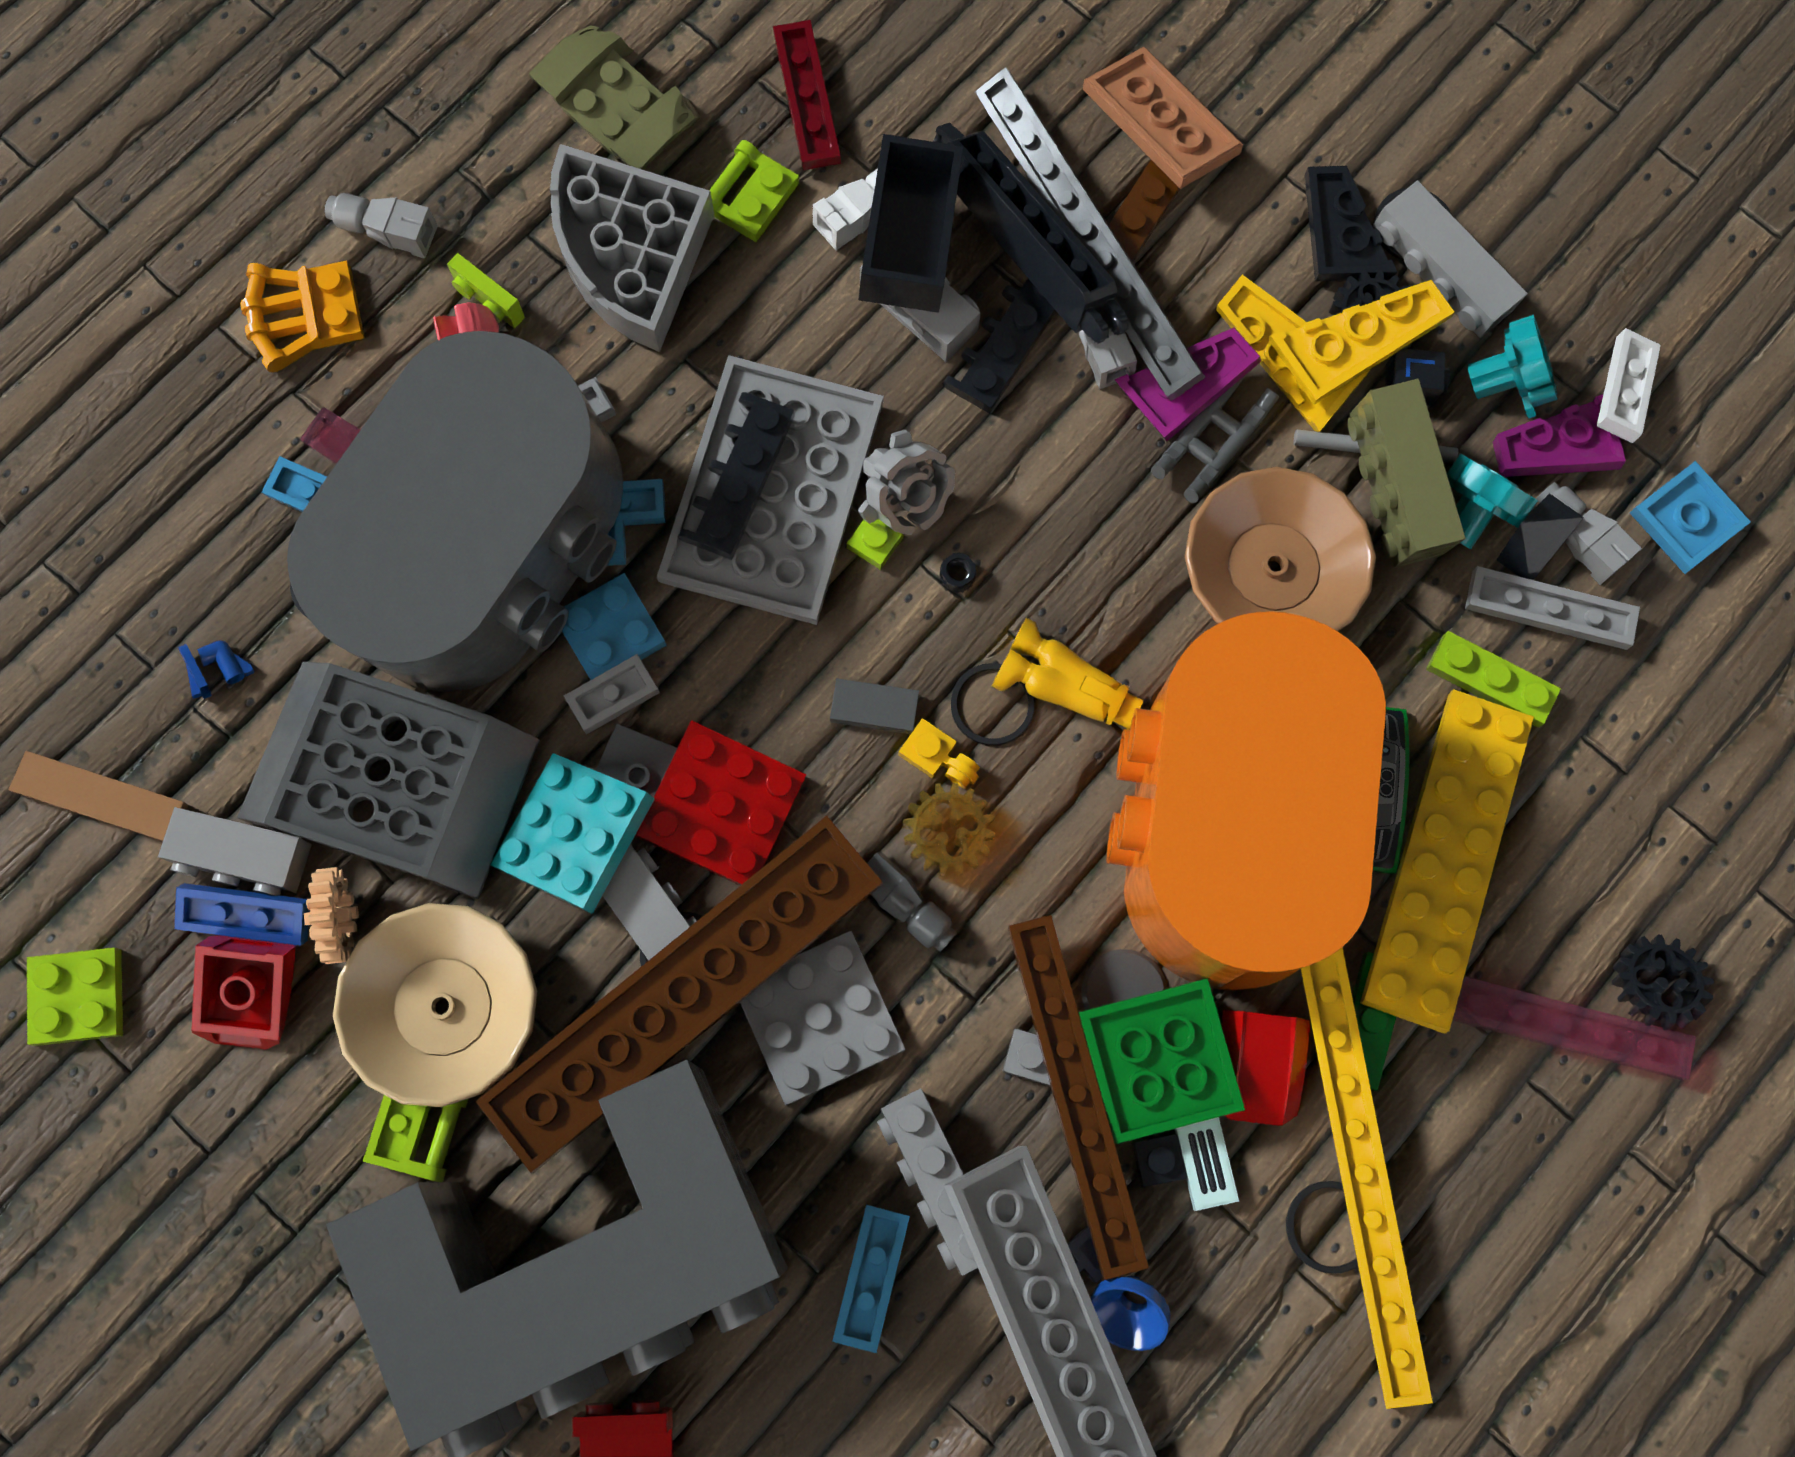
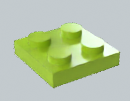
(74, 996)

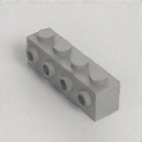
(930, 1165)

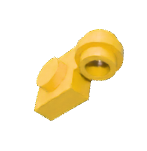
(930, 749)

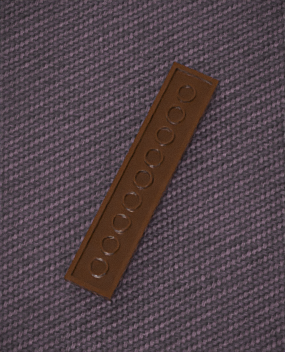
(679, 993)

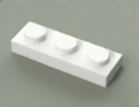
(1628, 385)

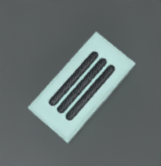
(1207, 1164)

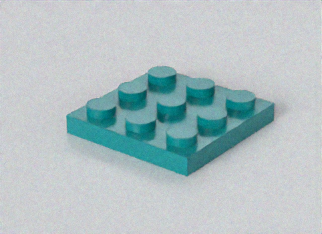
(572, 832)

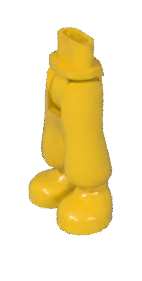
(1064, 679)

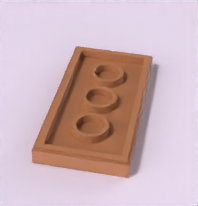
(1162, 117)

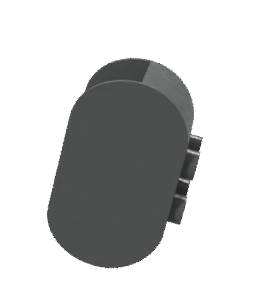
(460, 515)

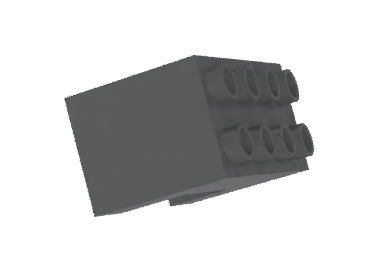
(472, 1343)

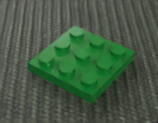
(1161, 1061)

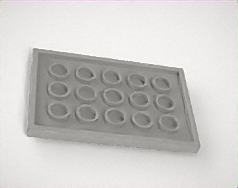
(805, 503)

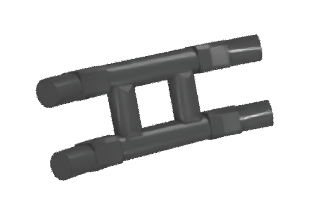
(1214, 461)

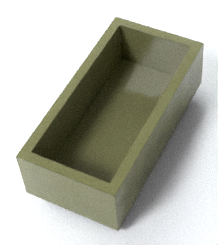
(1405, 474)

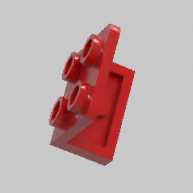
(624, 1432)

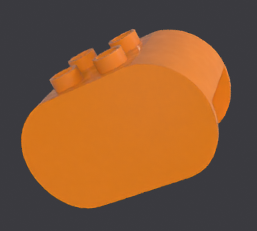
(1252, 802)

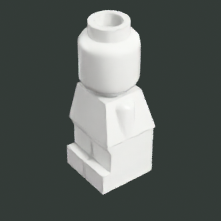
(845, 211)

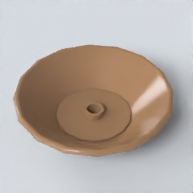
(1286, 520)

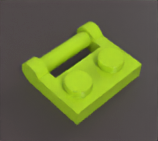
(760, 196)
(399, 1133)

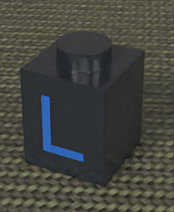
(1421, 365)

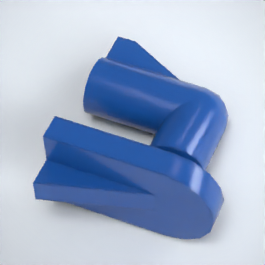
(230, 665)

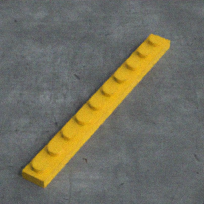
(1365, 1184)

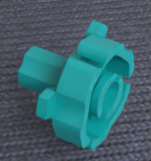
(1522, 366)
(1484, 496)

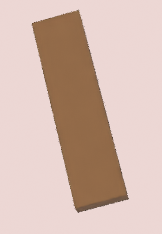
(94, 795)

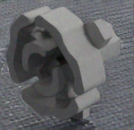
(901, 482)

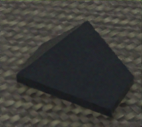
(1539, 537)

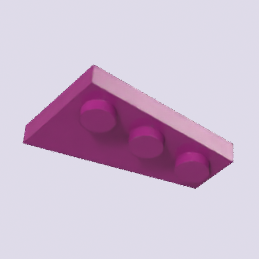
(1223, 362)

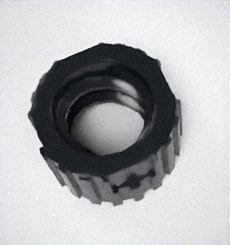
(960, 560)

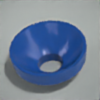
(1127, 1323)

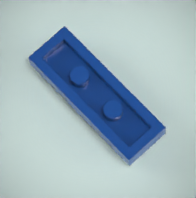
(241, 914)

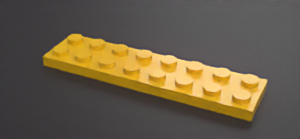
(1447, 862)

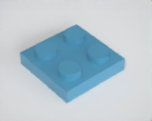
(1690, 517)
(610, 627)

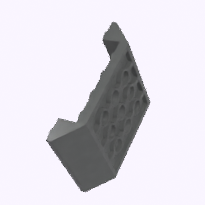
(446, 785)

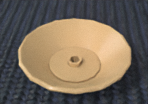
(391, 995)

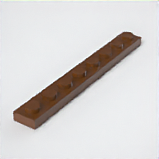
(1078, 1098)

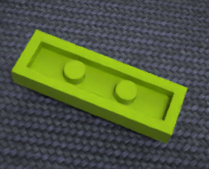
(1492, 677)

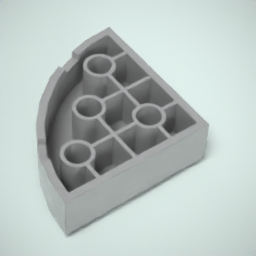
(627, 239)

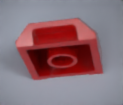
(241, 991)
(1267, 1063)

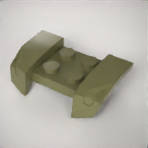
(612, 97)

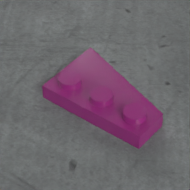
(1559, 444)

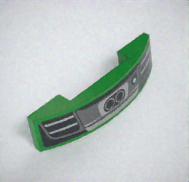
(1392, 792)

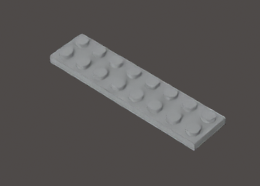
(1046, 1310)

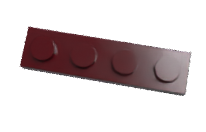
(806, 95)

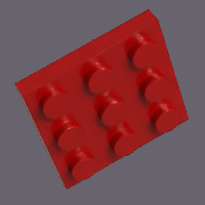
(720, 804)

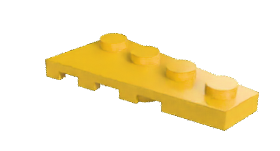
(1258, 316)
(1346, 345)

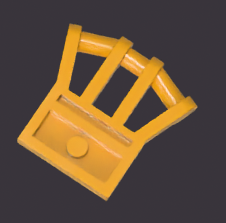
(327, 305)

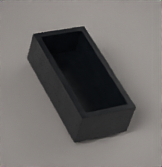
(910, 223)

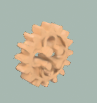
(331, 915)

